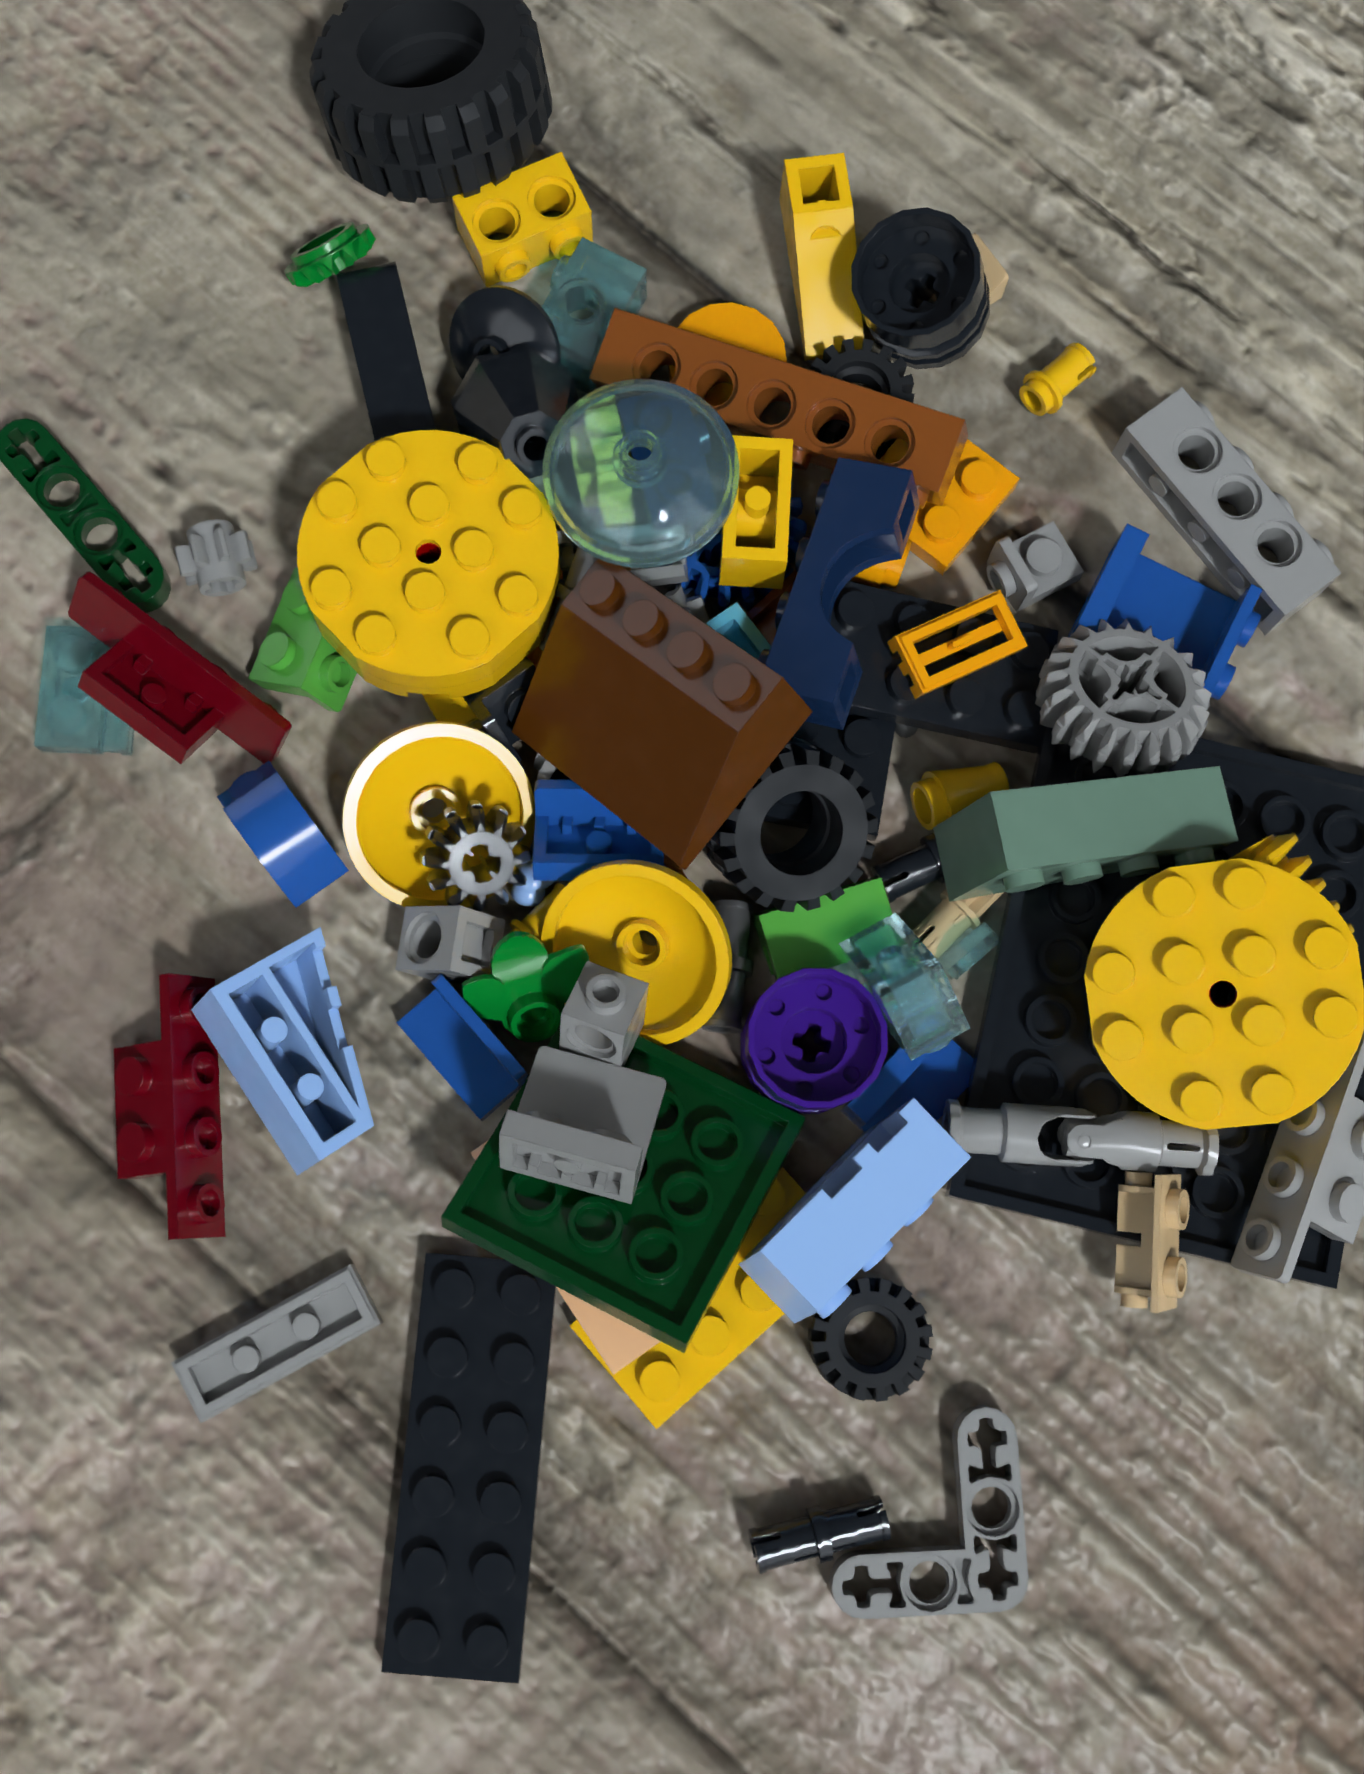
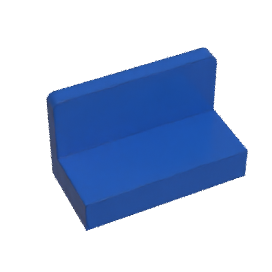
(463, 1049)
(928, 1079)

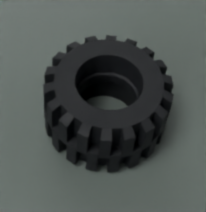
(826, 851)

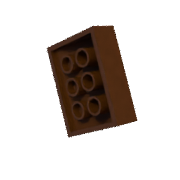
(654, 711)

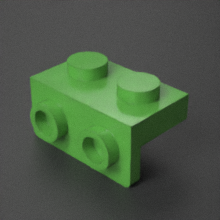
(298, 657)

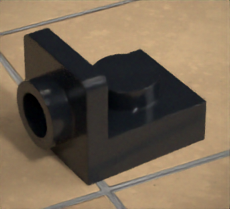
(501, 703)

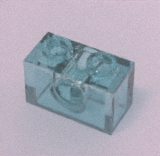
(597, 283)
(907, 986)

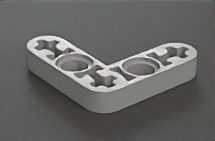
(960, 1561)

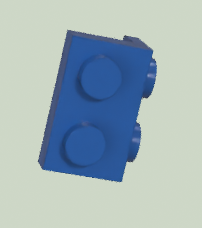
(580, 832)

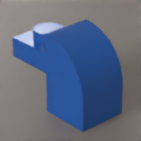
(281, 834)

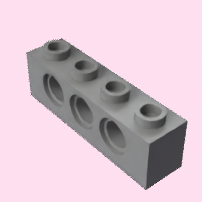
(1224, 542)

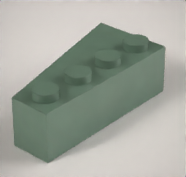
(1084, 831)

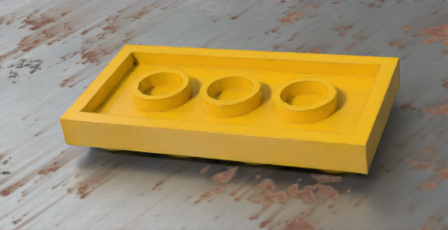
(737, 1316)

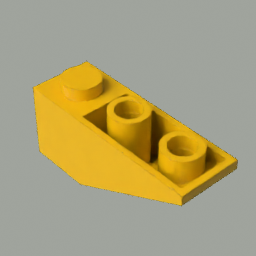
(821, 251)

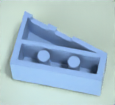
(289, 1050)
(854, 1212)

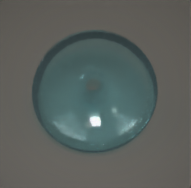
(649, 507)

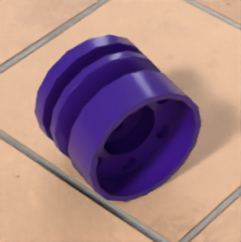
(843, 1021)

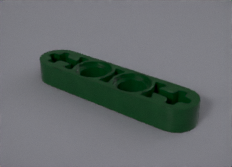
(84, 514)

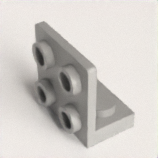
(582, 1124)

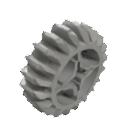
(1123, 699)

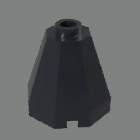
(515, 403)

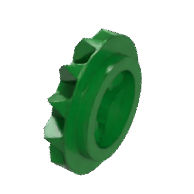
(329, 253)

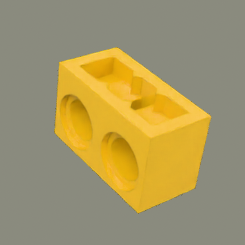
(517, 210)

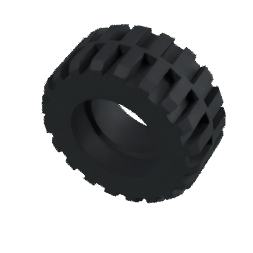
(431, 93)

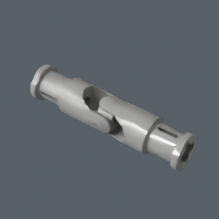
(1121, 1139)

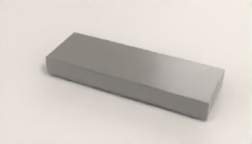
(276, 1343)

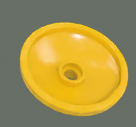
(399, 775)
(693, 949)

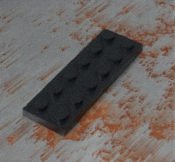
(470, 1471)

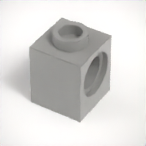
(447, 942)
(603, 1015)

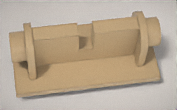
(1154, 1266)

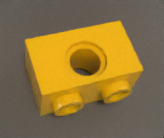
(758, 526)

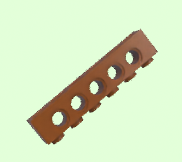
(936, 440)

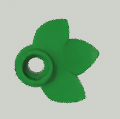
(526, 985)

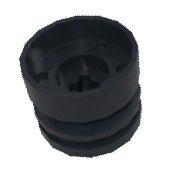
(911, 260)

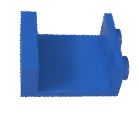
(1173, 605)

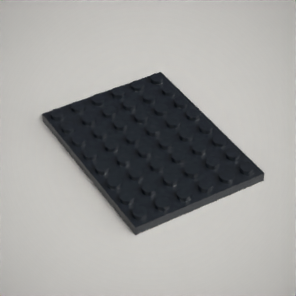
(1037, 1019)

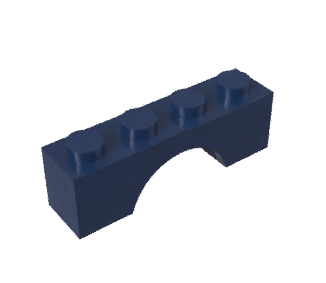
(859, 523)

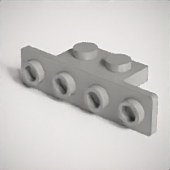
(1308, 1181)

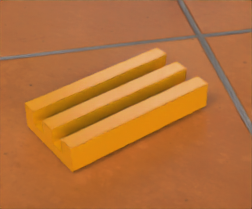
(915, 663)

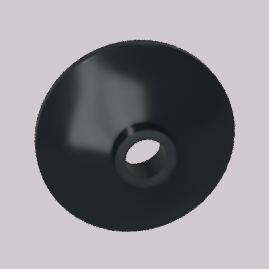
(500, 319)

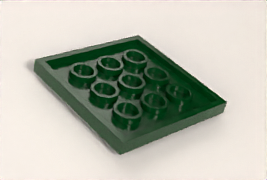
(691, 1210)

